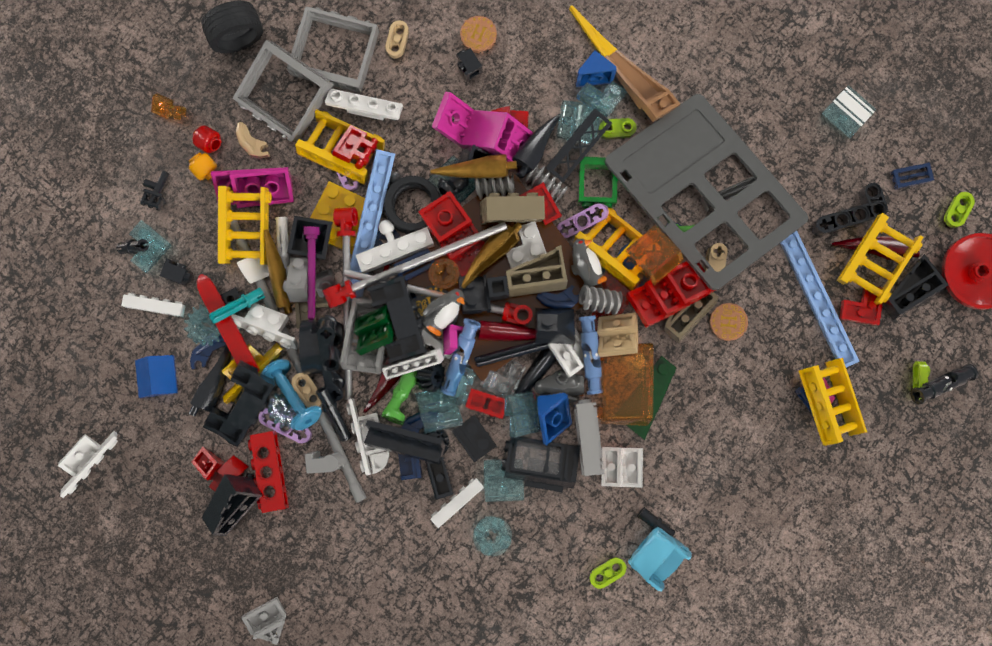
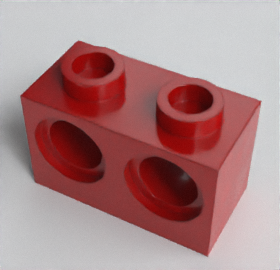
(486, 403)

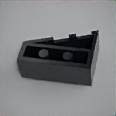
(916, 287)
(230, 503)

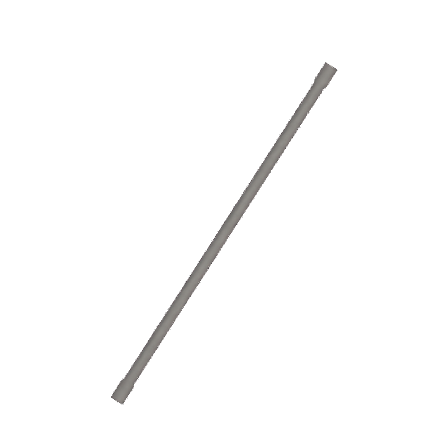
(354, 486)

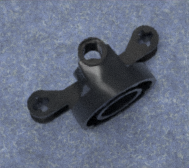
(319, 351)

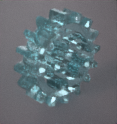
(201, 330)
(281, 410)

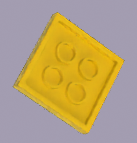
(338, 197)

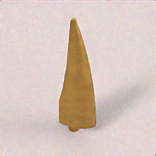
(484, 167)
(492, 250)
(277, 274)

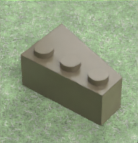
(512, 208)
(538, 275)
(684, 321)

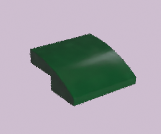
(373, 330)

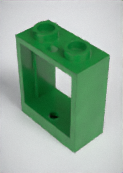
(595, 163)

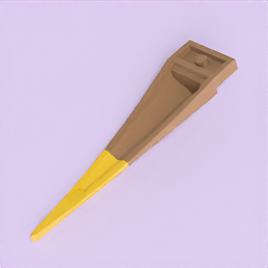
(643, 89)

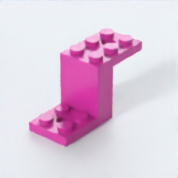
(488, 130)

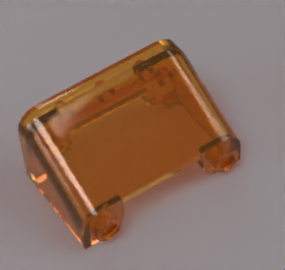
(628, 388)

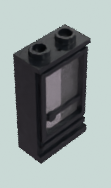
(543, 464)

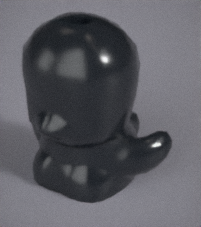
(453, 184)

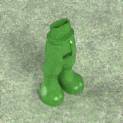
(400, 394)

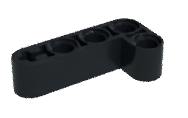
(848, 215)

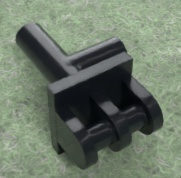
(155, 197)

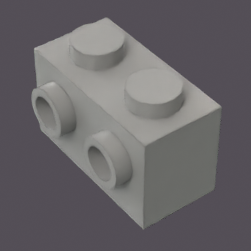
(297, 280)

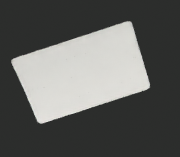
(253, 270)

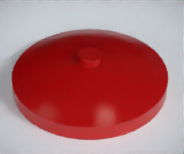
(969, 271)

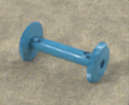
(304, 417)

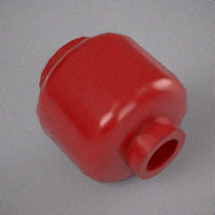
(206, 139)

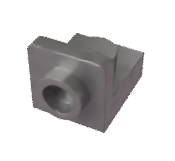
(324, 280)

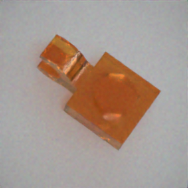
(164, 107)

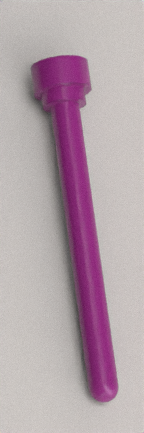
(311, 234)

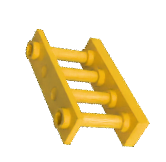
(324, 156)
(226, 216)
(870, 242)
(614, 265)
(821, 406)

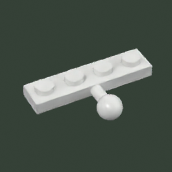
(394, 249)

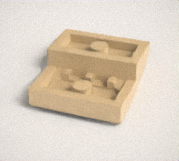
(618, 334)

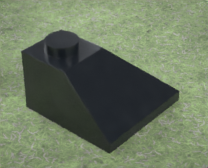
(299, 244)
(555, 326)

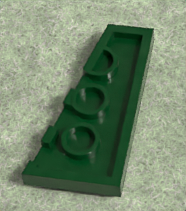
(662, 375)

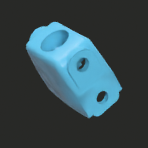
(658, 557)

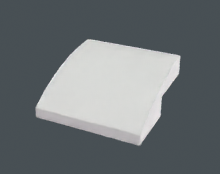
(569, 355)
(622, 467)

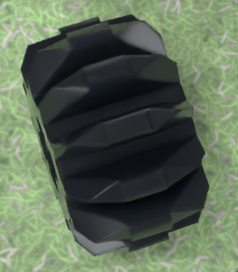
(430, 378)

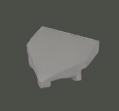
(266, 621)

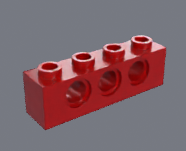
(273, 461)

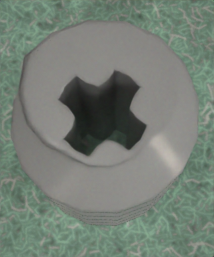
(538, 177)
(494, 186)
(600, 299)

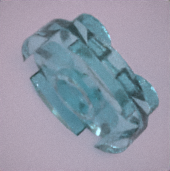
(465, 381)
(498, 526)

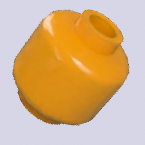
(201, 166)

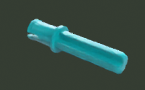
(237, 305)

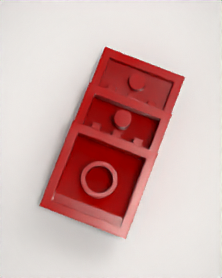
(450, 224)
(669, 295)

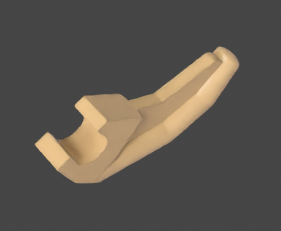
(250, 144)

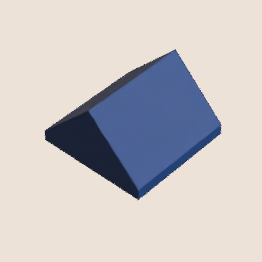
(596, 71)
(156, 376)
(553, 415)

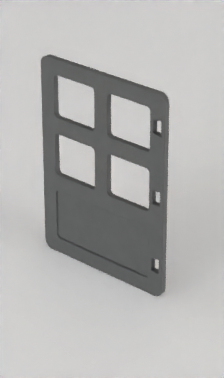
(678, 154)

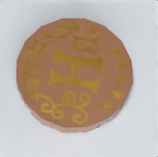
(478, 34)
(728, 322)

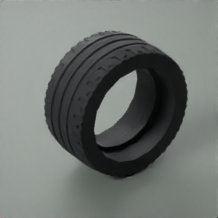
(232, 26)
(395, 190)

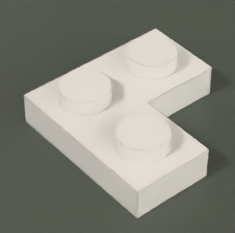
(531, 246)

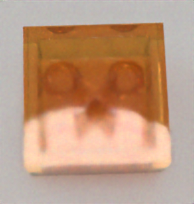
(654, 254)

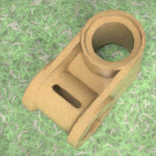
(715, 261)

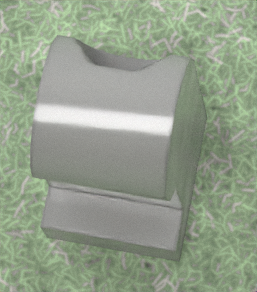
(319, 464)

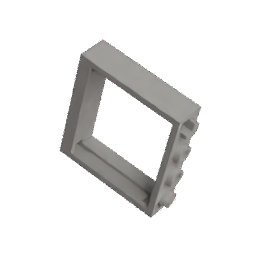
(335, 19)
(252, 76)

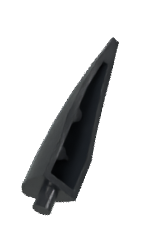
(533, 148)
(537, 370)
(211, 387)

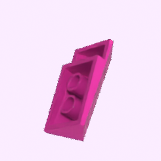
(251, 180)

